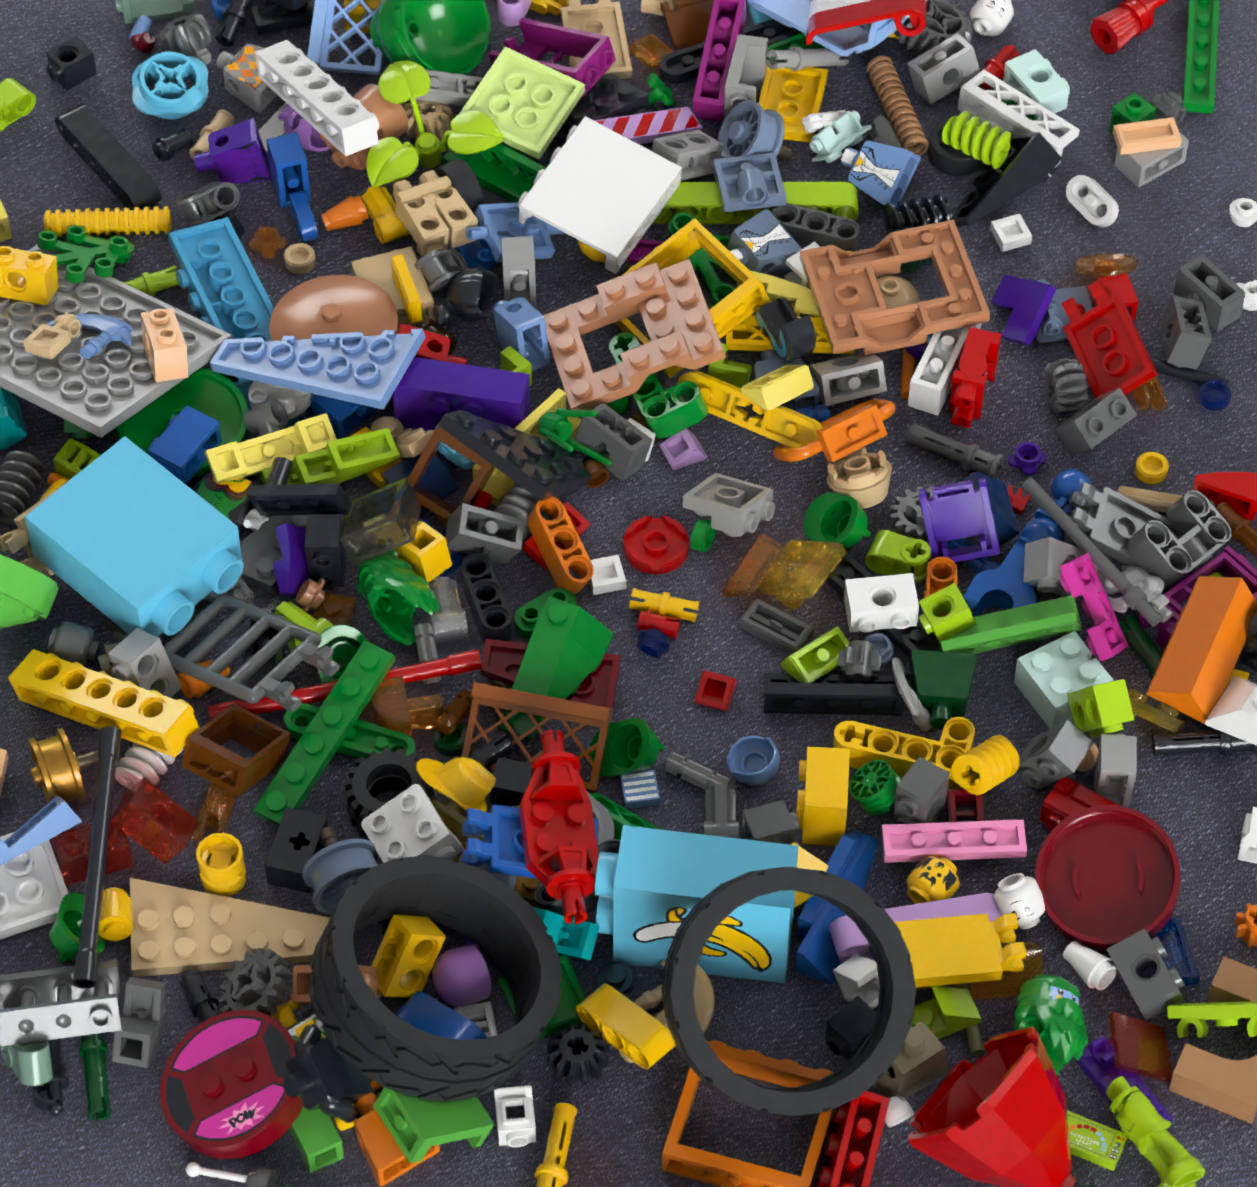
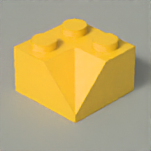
(825, 799)

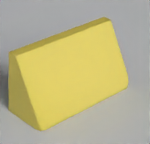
(779, 386)

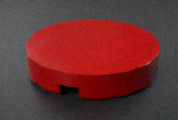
(656, 544)

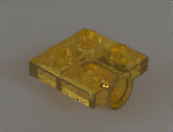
(801, 571)

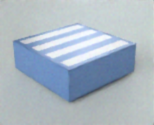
(640, 789)

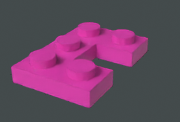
(1082, 579)

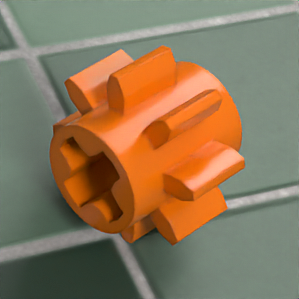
(1247, 925)

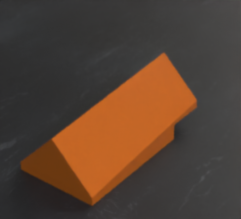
(1204, 646)

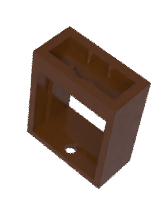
(429, 500)
(225, 768)

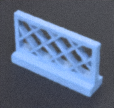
(322, 32)

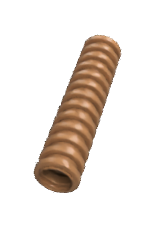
(897, 105)

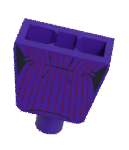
(236, 154)

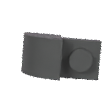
(141, 1023)

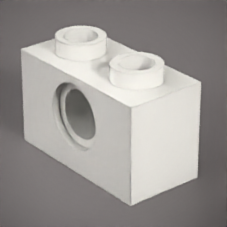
(865, 595)

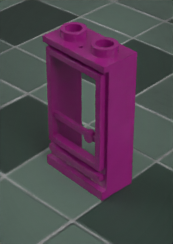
(543, 37)
(1226, 562)

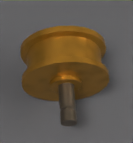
(59, 768)

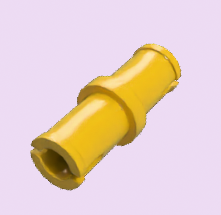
(664, 604)

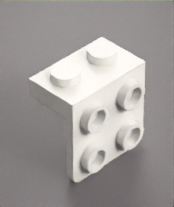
(410, 828)

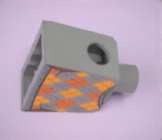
(242, 78)

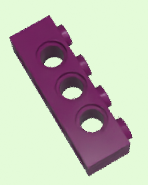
(724, 26)

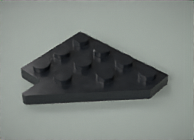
(525, 458)

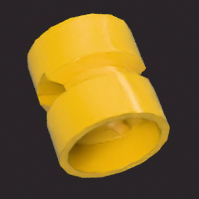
(221, 865)

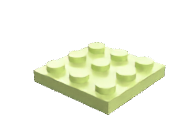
(525, 101)

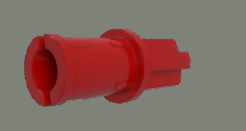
(997, 64)

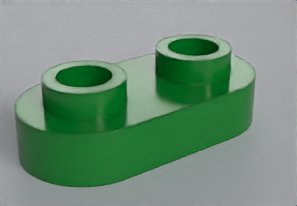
(525, 626)

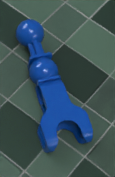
(1005, 584)

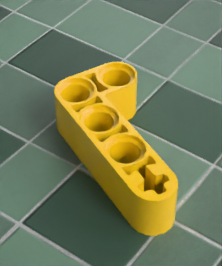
(901, 748)

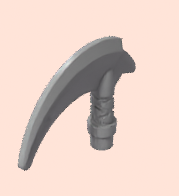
(919, 714)

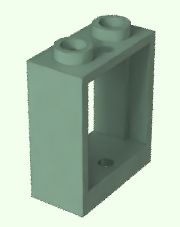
(154, 9)

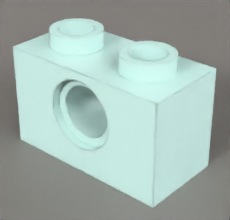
(1038, 81)

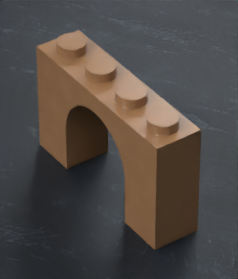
(1218, 1081)

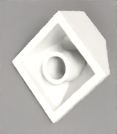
(1236, 711)

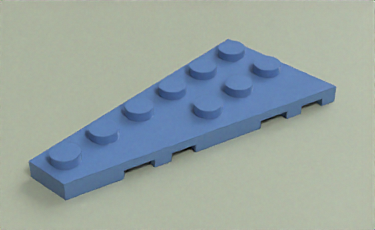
(327, 365)

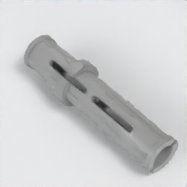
(798, 58)

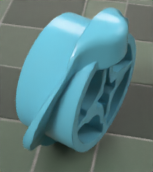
(170, 96)

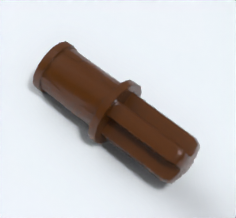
(1239, 527)

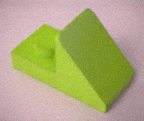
(947, 1012)

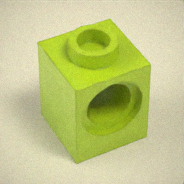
(946, 600)

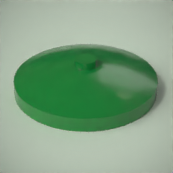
(202, 391)

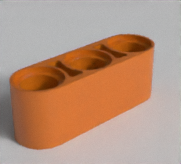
(561, 530)

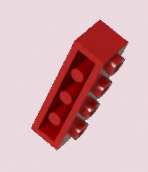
(855, 1142)

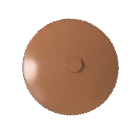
(333, 306)

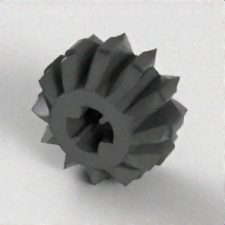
(186, 35)
(1065, 386)

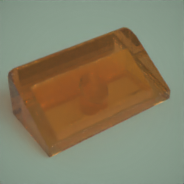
(753, 567)

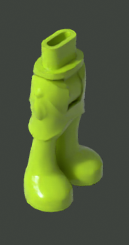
(1150, 1135)

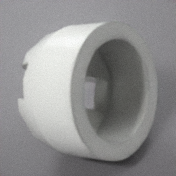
(898, 1111)

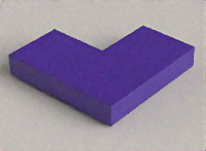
(1028, 305)

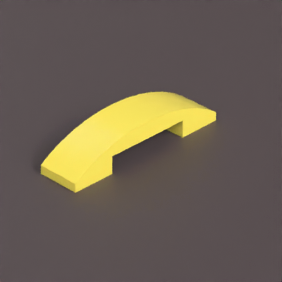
(251, 456)

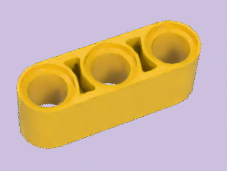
(626, 1026)

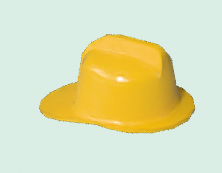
(459, 780)

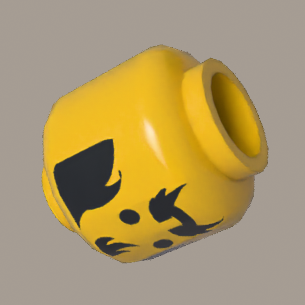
(932, 880)

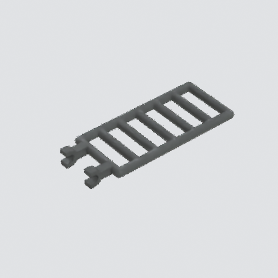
(269, 685)

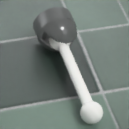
(256, 1178)

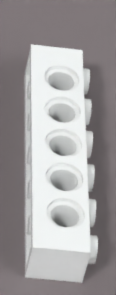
(317, 97)

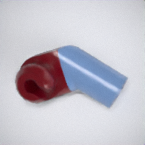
(140, 36)

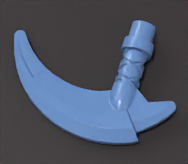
(111, 330)

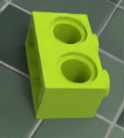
(1101, 708)

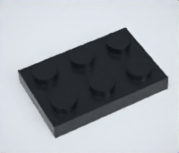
(607, 99)

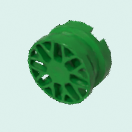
(875, 788)

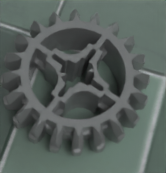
(942, 22)

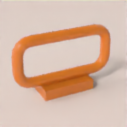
(843, 432)

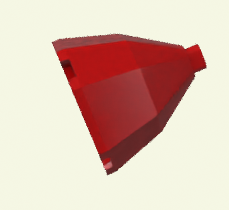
(1000, 1117)

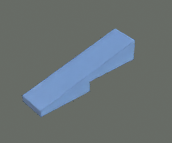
(44, 825)

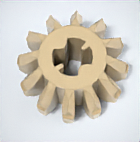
(434, 115)

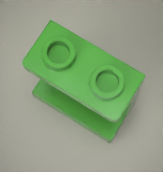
(426, 1123)

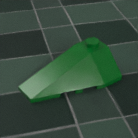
(559, 656)

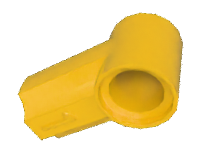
(382, 212)

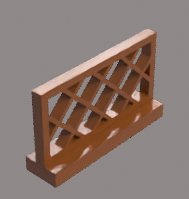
(544, 706)

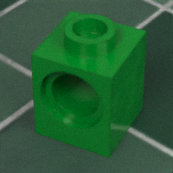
(1131, 110)

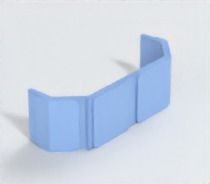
(843, 41)

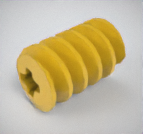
(986, 765)

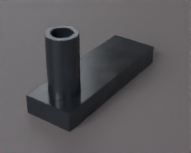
(280, 499)

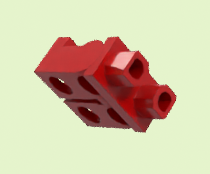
(976, 366)

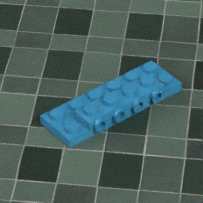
(221, 280)

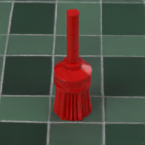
(1123, 23)

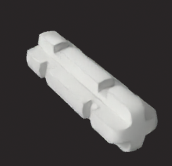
(819, 121)

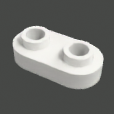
(1094, 202)

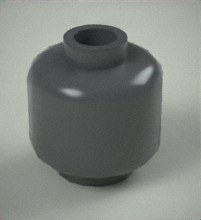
(74, 643)

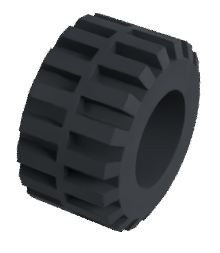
(376, 775)

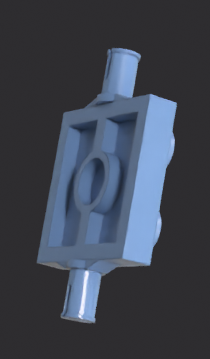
(503, 221)

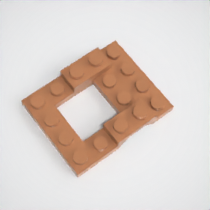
(853, 304)
(674, 319)

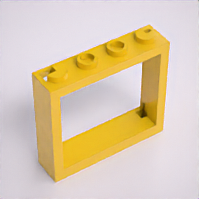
(731, 309)

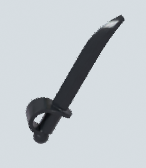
(54, 1086)

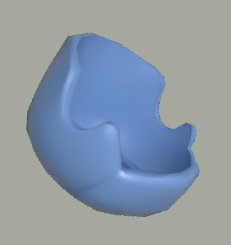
(753, 760)

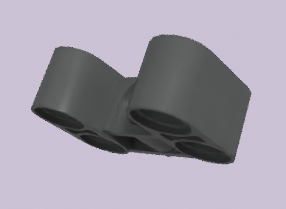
(1201, 535)

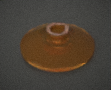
(1106, 264)

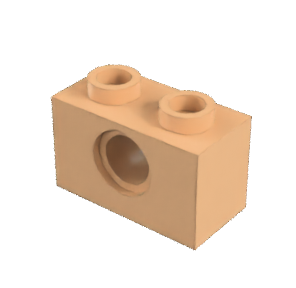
(164, 345)

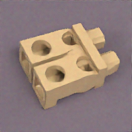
(433, 213)

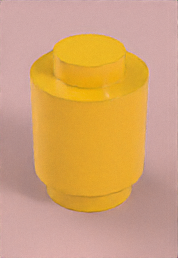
(116, 915)

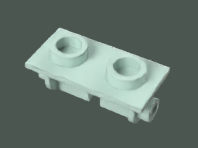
(829, 144)

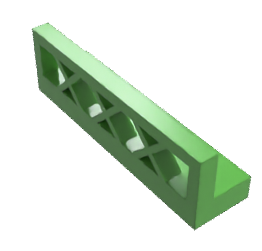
(1017, 626)

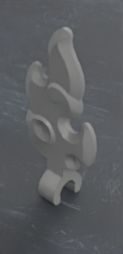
(1149, 584)

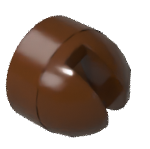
(598, 471)

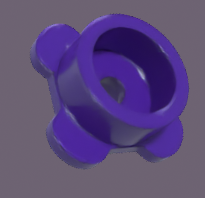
(1029, 451)

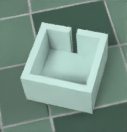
(1053, 672)

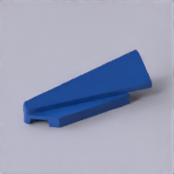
(817, 951)

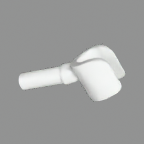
(254, 520)

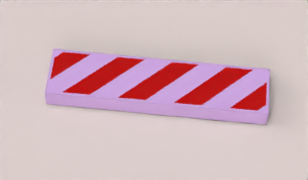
(648, 126)

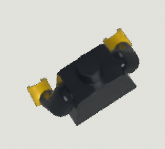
(324, 1077)

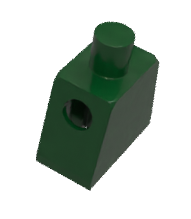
(942, 683)

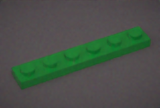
(1201, 56)
(325, 732)

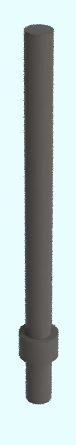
(1133, 595)

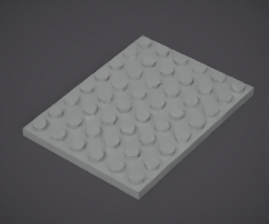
(108, 386)

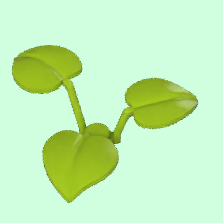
(392, 161)

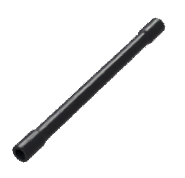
(87, 956)

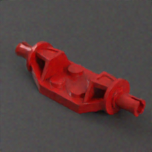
(559, 828)

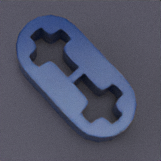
(302, 216)

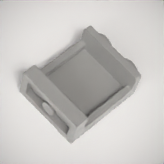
(746, 71)

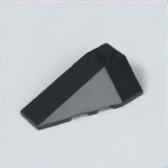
(1027, 164)

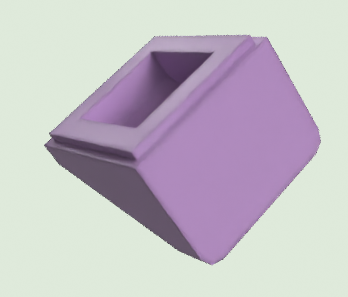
(682, 449)

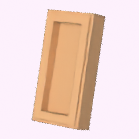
(1147, 136)

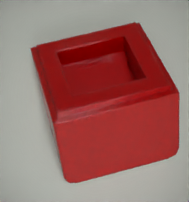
(715, 690)

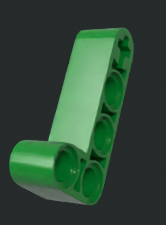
(663, 410)

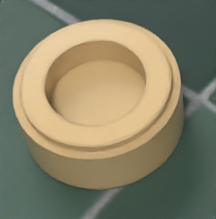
(299, 258)

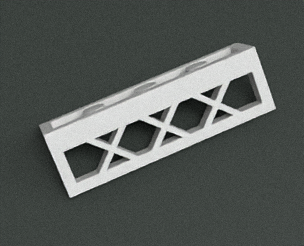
(1012, 118)

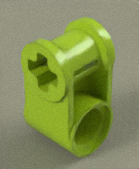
(14, 102)
(897, 554)

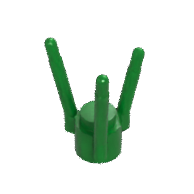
(559, 429)

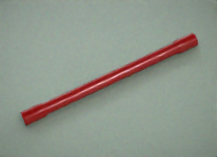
(451, 665)

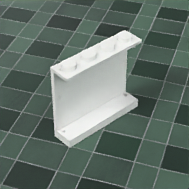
(601, 190)

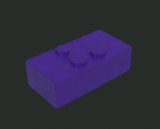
(442, 387)

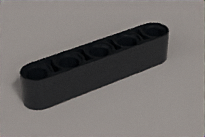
(107, 158)

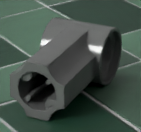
(266, 418)
(720, 812)

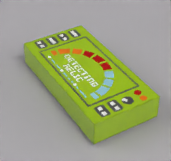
(1095, 1141)

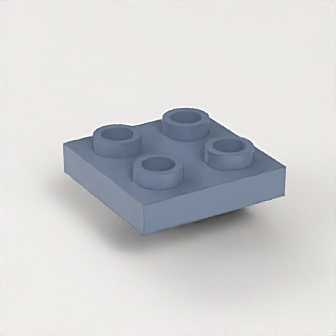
(749, 182)

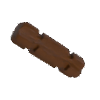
(454, 713)

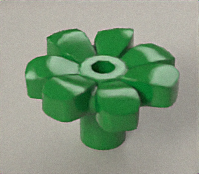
(658, 92)

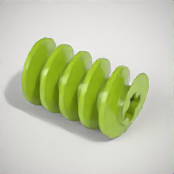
(977, 139)

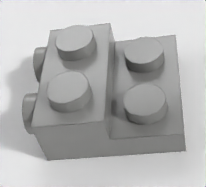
(732, 503)

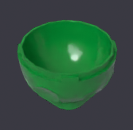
(433, 33)

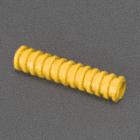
(110, 221)

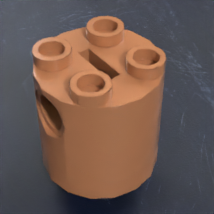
(391, 119)

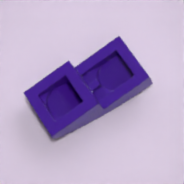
(292, 568)

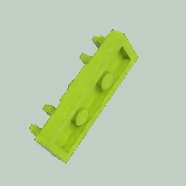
(1223, 1012)

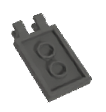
(1111, 520)

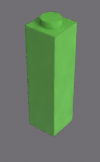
(316, 1139)

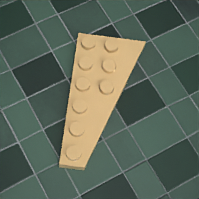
(207, 932)

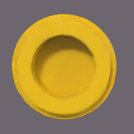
(1151, 468)

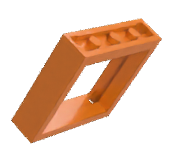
(733, 1172)

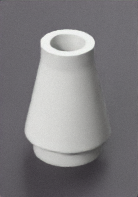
(1091, 966)

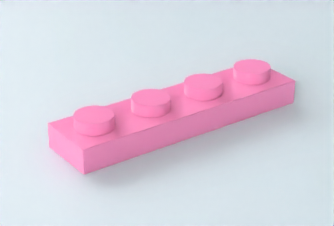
(954, 840)

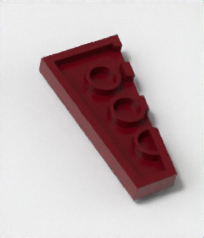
(503, 659)

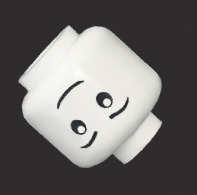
(991, 16)
(1020, 896)

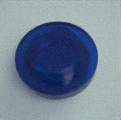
(1214, 395)
(653, 642)

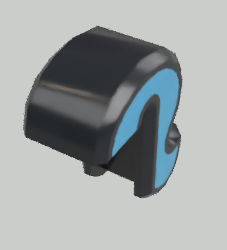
(788, 334)

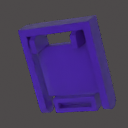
(959, 513)

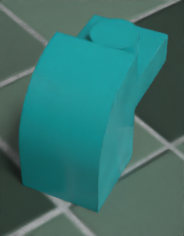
(572, 938)

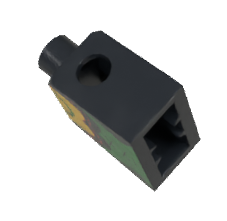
(227, 497)

